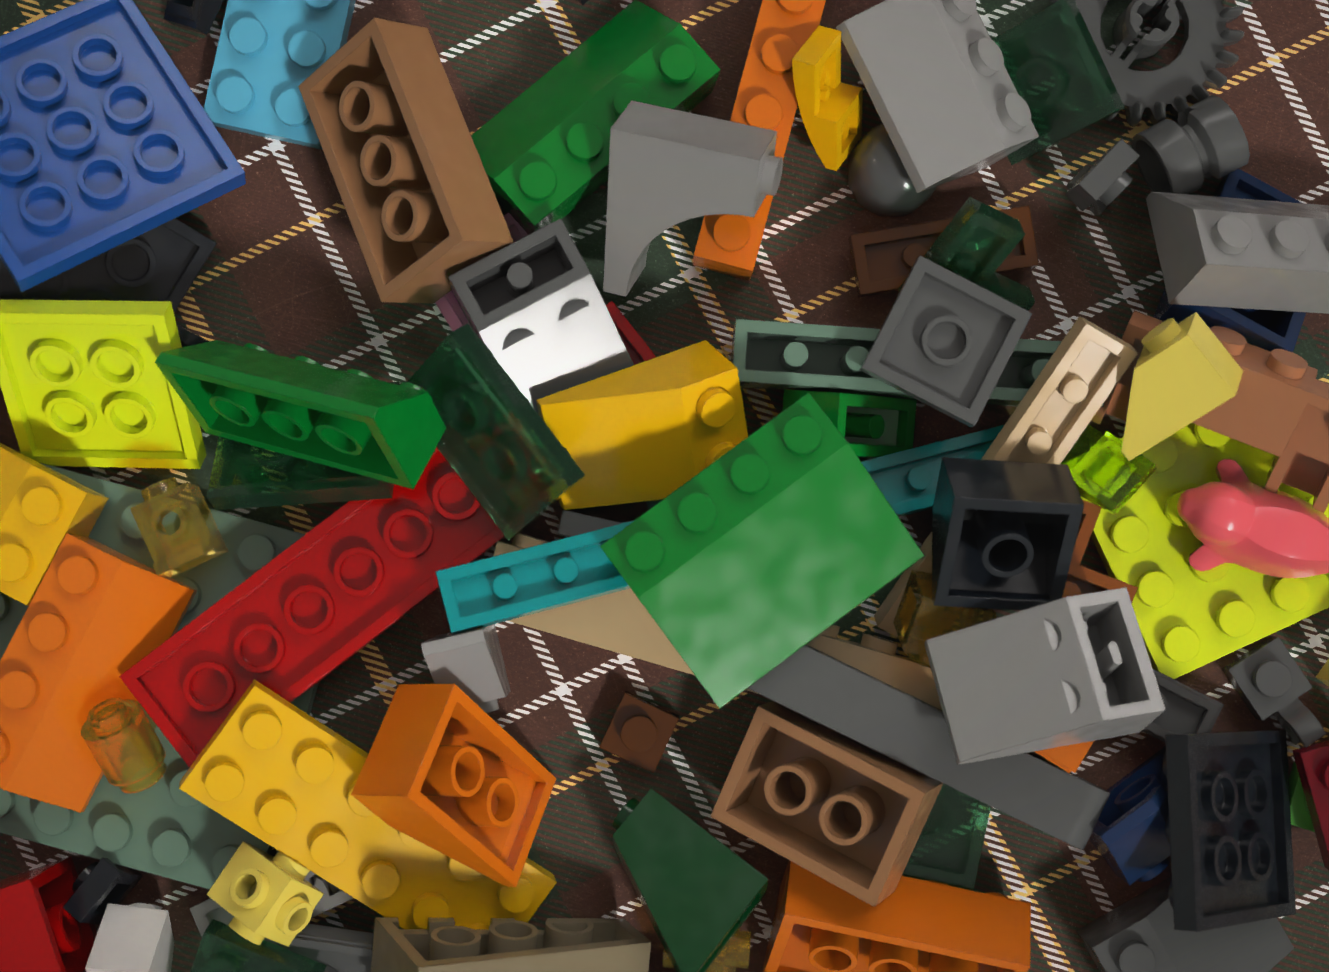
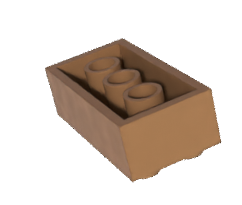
(403, 161)

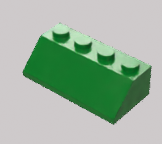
(555, 137)
(307, 409)

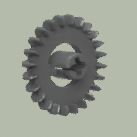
(1186, 75)

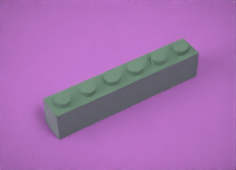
(831, 359)

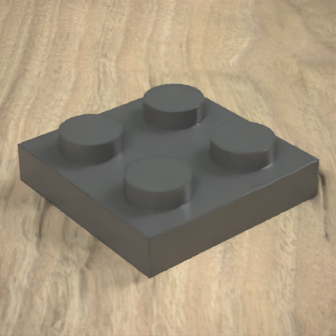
(946, 341)

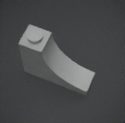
(676, 169)

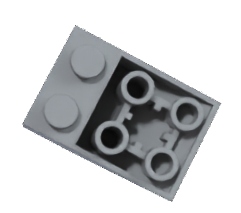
(1045, 677)

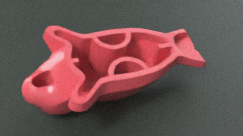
(1254, 527)

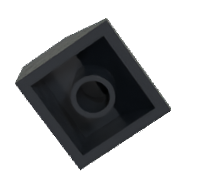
(1002, 533)

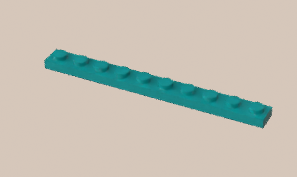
(580, 570)

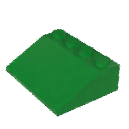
(763, 550)

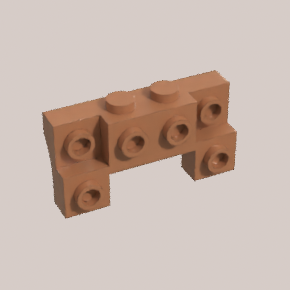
(1275, 409)

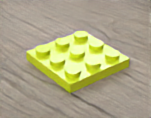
(89, 385)

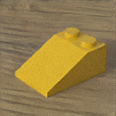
(647, 425)
(34, 518)

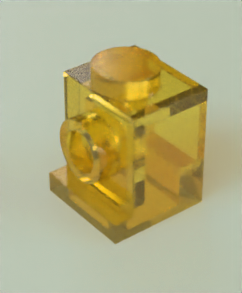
(197, 536)

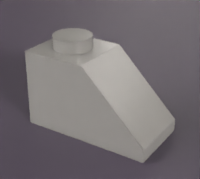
(471, 662)

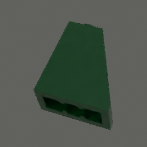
(685, 880)

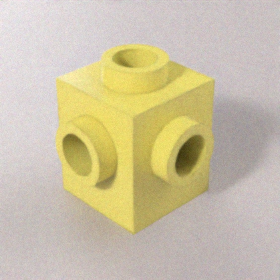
(265, 895)

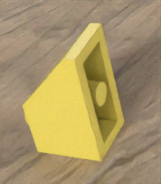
(1176, 381)

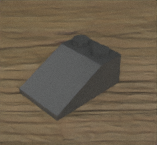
(1143, 939)

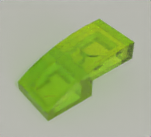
(1104, 472)

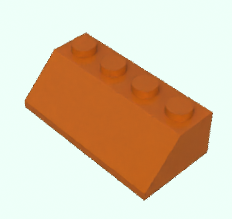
(76, 638)
(912, 930)

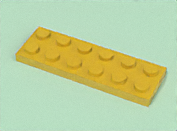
(293, 789)

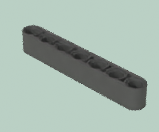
(920, 739)

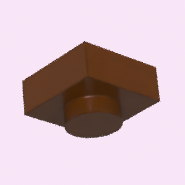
(639, 731)

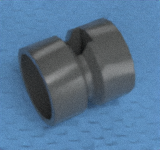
(1200, 145)

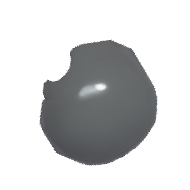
(880, 177)

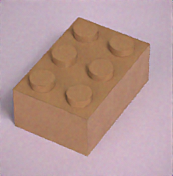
(826, 802)

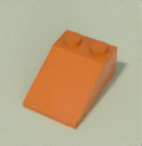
(455, 781)

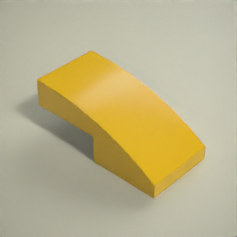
(827, 105)

